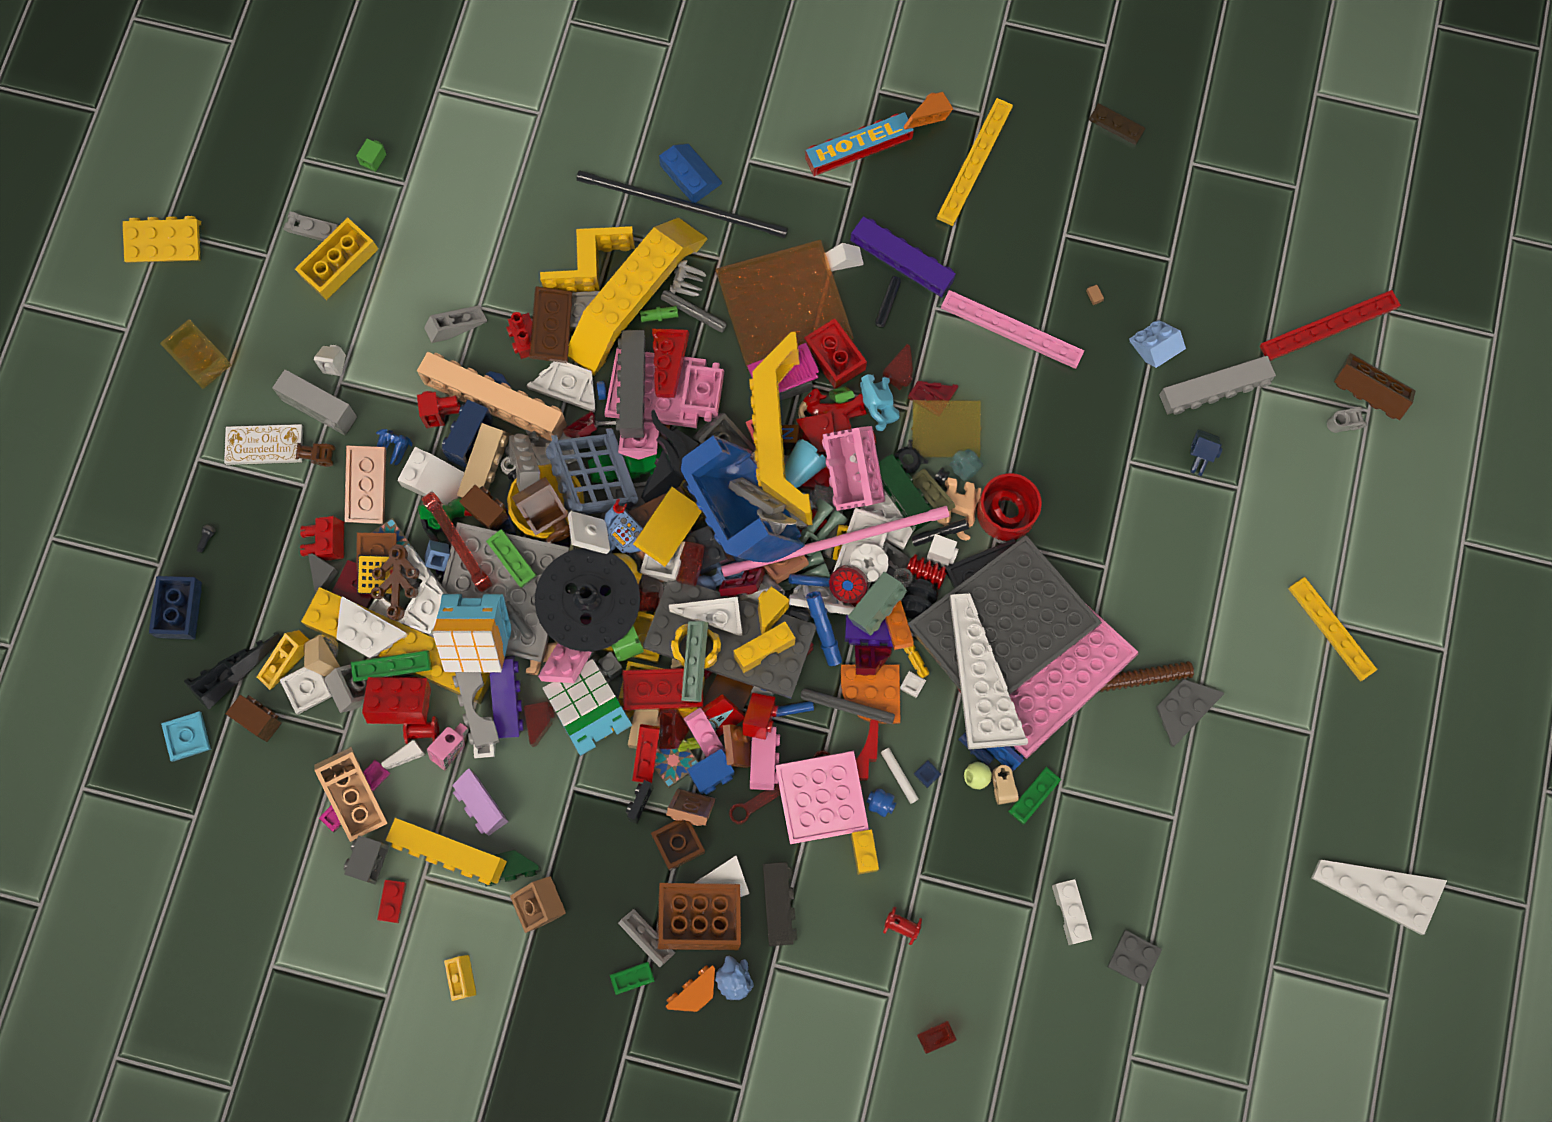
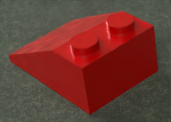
(835, 353)

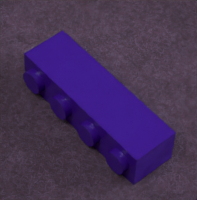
(505, 699)

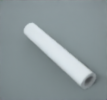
(899, 775)

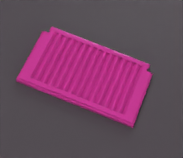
(799, 373)

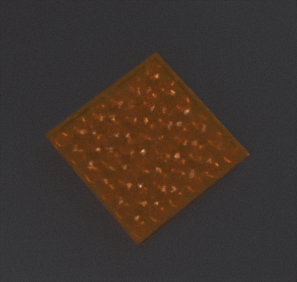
(780, 296)

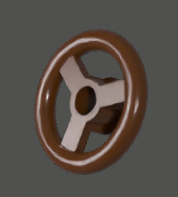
(561, 531)

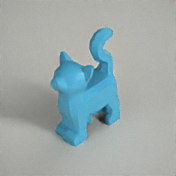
(879, 397)

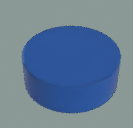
(601, 390)

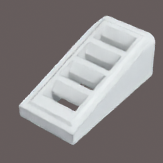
(405, 754)

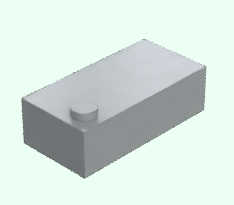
(314, 402)

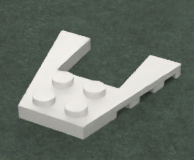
(423, 609)

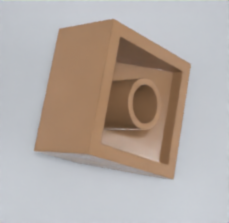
(537, 904)

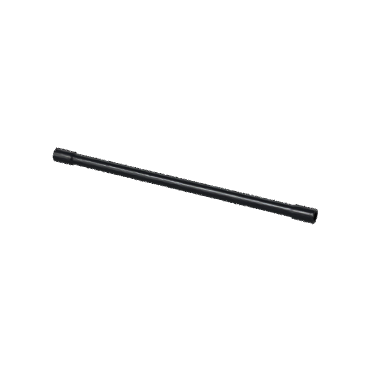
(592, 179)

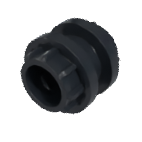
(918, 597)

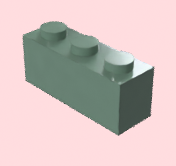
(877, 603)

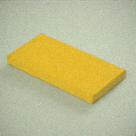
(668, 526)

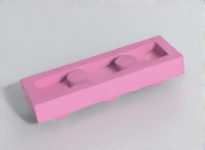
(703, 732)

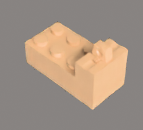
(350, 794)

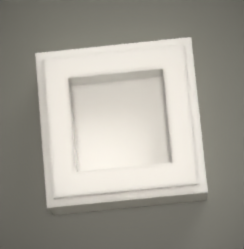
(912, 684)

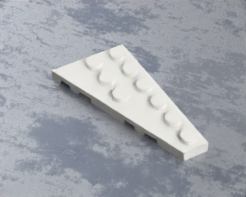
(1395, 895)

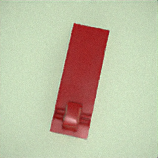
(646, 753)

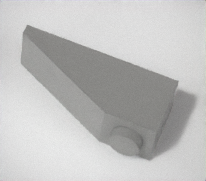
(452, 323)

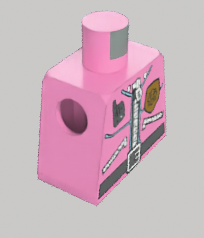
(444, 752)

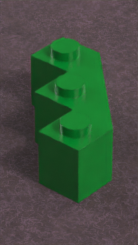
(634, 466)

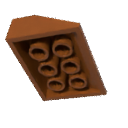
(699, 916)

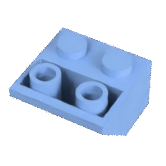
(1158, 343)

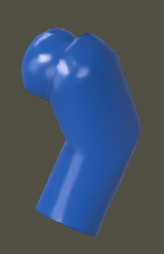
(499, 378)

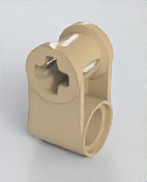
(1004, 788)

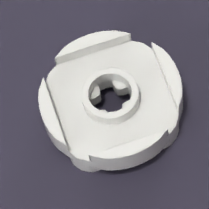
(873, 552)

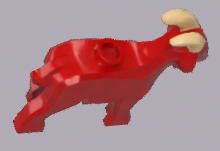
(841, 411)

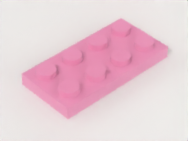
(564, 664)

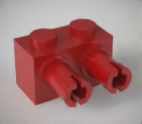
(520, 328)
(433, 408)
(328, 538)

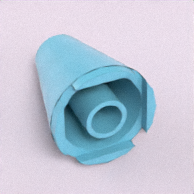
(803, 463)

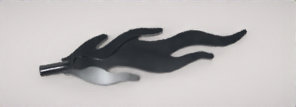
(678, 444)

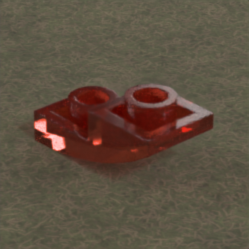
(691, 563)

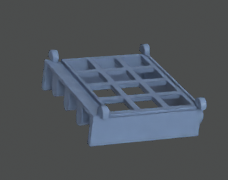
(564, 480)

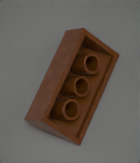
(1375, 387)

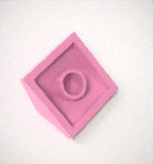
(640, 447)

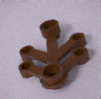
(395, 579)

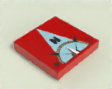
(722, 712)

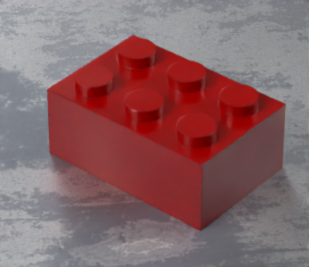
(396, 700)

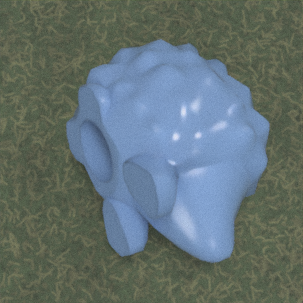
(734, 979)

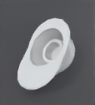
(778, 521)

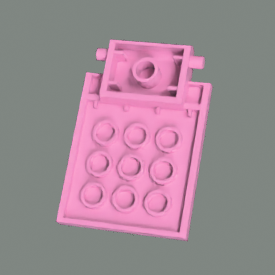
(695, 397)

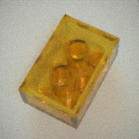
(195, 354)

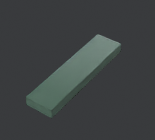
(694, 661)

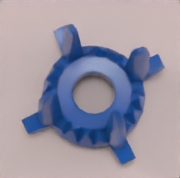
(400, 446)

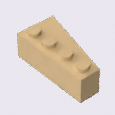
(484, 458)

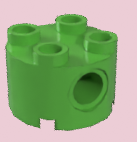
(628, 646)

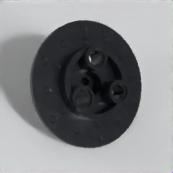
(589, 572)

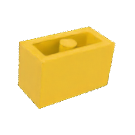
(864, 852)

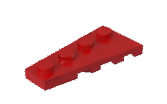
(669, 354)

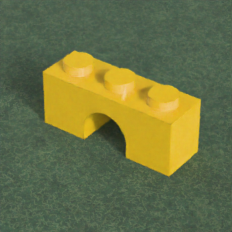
(756, 650)

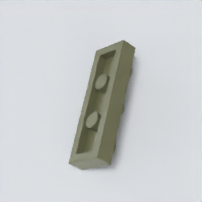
(932, 491)

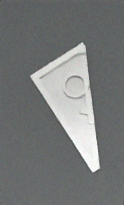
(718, 613)

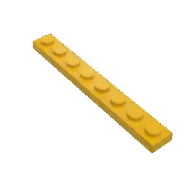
(974, 162)

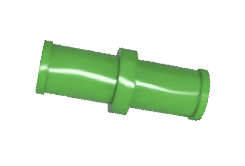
(659, 313)

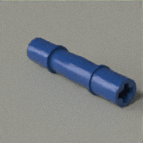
(824, 628)

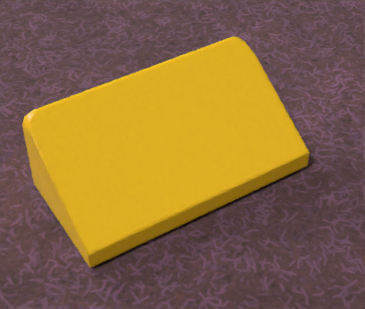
(460, 977)

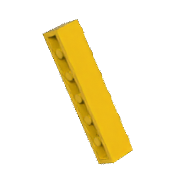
(447, 851)

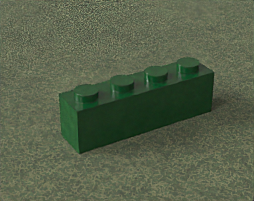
(901, 490)

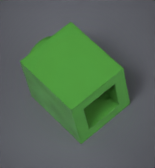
(371, 154)

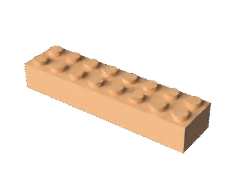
(498, 398)

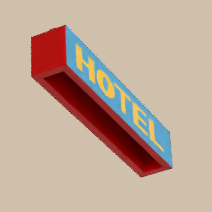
(858, 144)

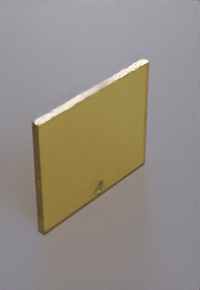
(946, 427)

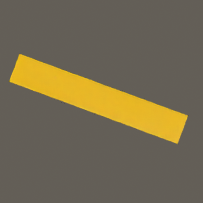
(1332, 629)

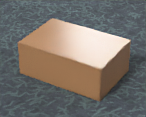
(1095, 294)

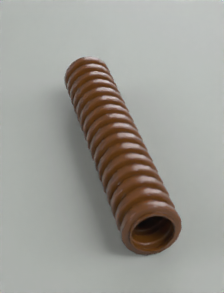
(1150, 675)

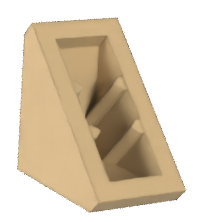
(319, 657)

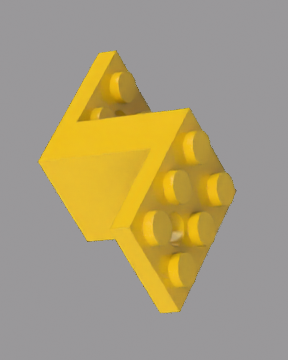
(588, 244)

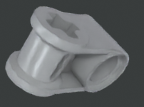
(1349, 419)

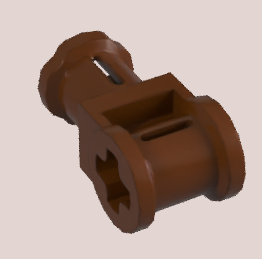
(316, 453)

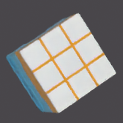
(472, 633)

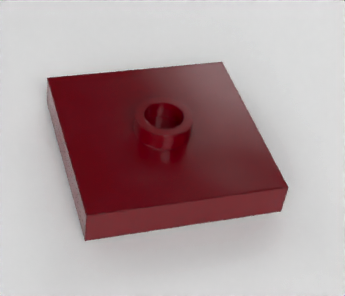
(347, 586)

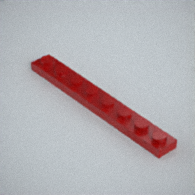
(1330, 325)

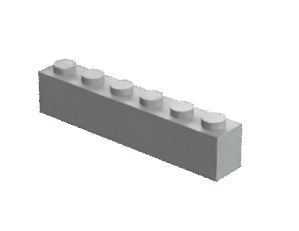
(1217, 385)

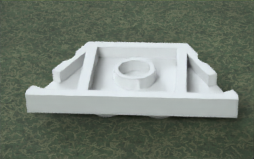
(566, 384)
(832, 604)
(365, 630)

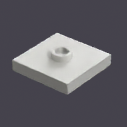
(588, 532)
(305, 689)

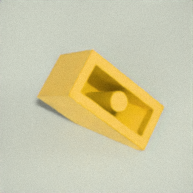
(771, 608)

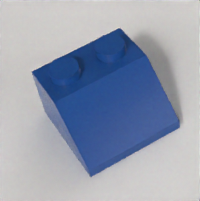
(711, 772)

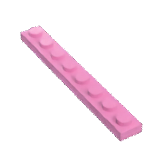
(1012, 329)

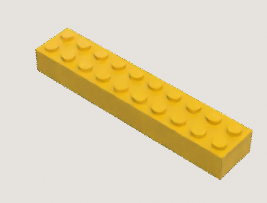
(324, 617)

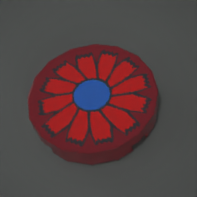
(848, 584)

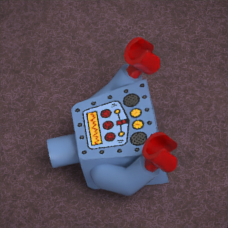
(622, 529)

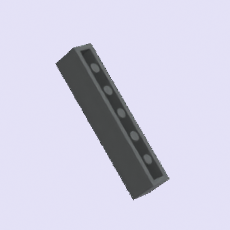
(631, 384)

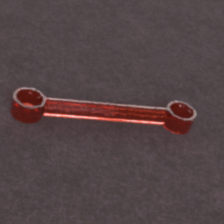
(478, 576)
(762, 799)

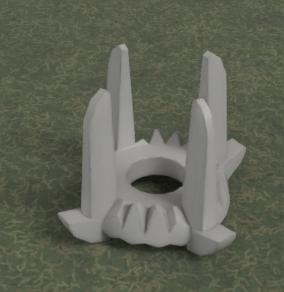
(680, 274)

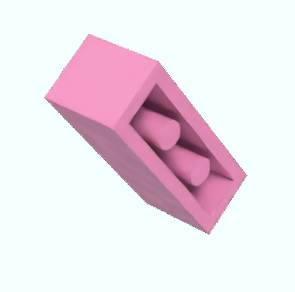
(764, 761)

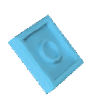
(186, 736)

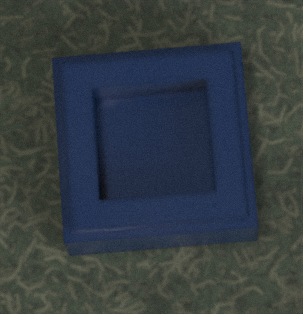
(927, 774)

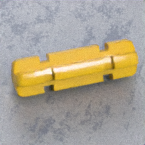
(917, 661)

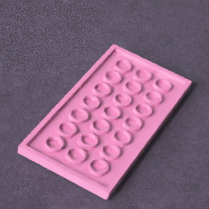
(1069, 684)

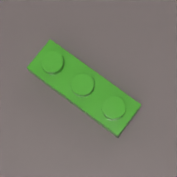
(511, 558)

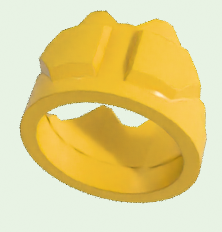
(681, 632)

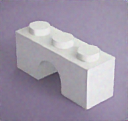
(1075, 920)

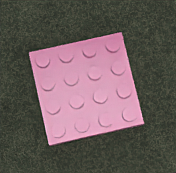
(822, 797)

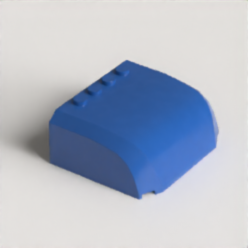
(732, 517)

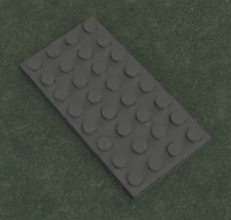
(776, 672)

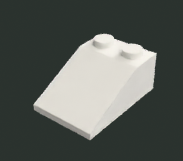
(429, 473)

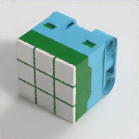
(587, 708)

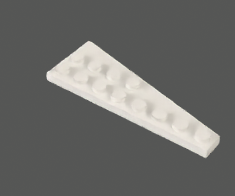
(986, 702)

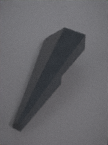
(220, 679)

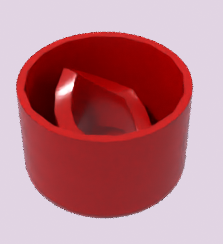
(1014, 489)

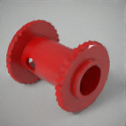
(427, 730)
(905, 927)

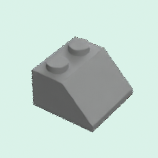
(345, 692)

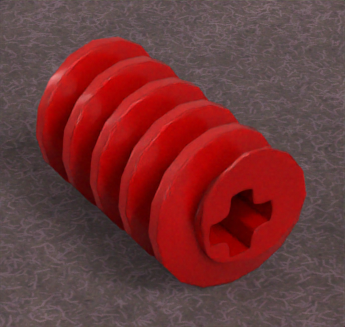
(926, 570)

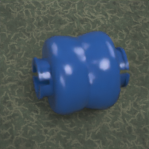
(881, 802)

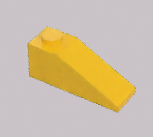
(283, 658)

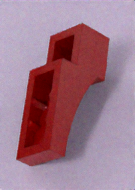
(869, 752)

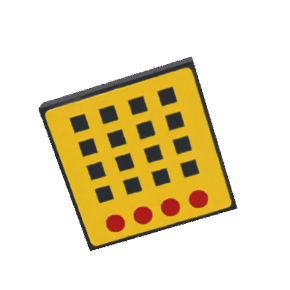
(366, 565)

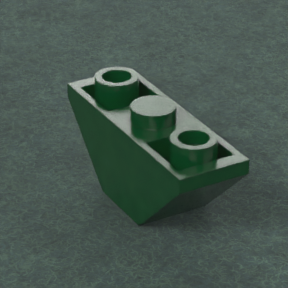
(516, 866)

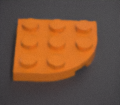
(875, 691)

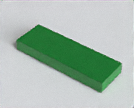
(1034, 795)

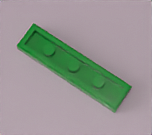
(391, 665)

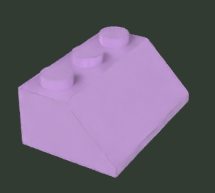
(479, 803)

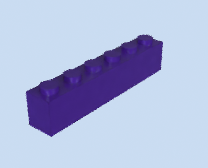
(902, 256)

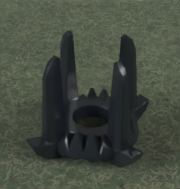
(918, 459)

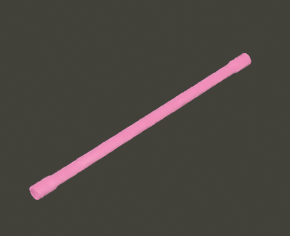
(931, 515)

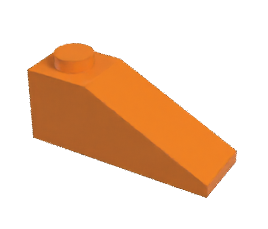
(932, 110)

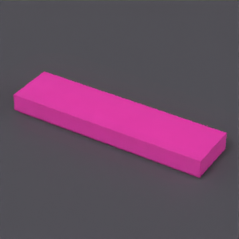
(375, 775)

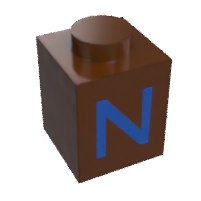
(791, 435)

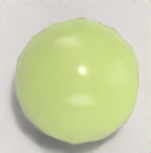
(977, 775)

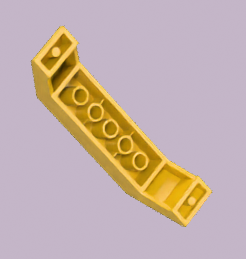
(630, 291)
(768, 428)

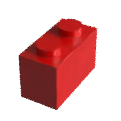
(759, 716)

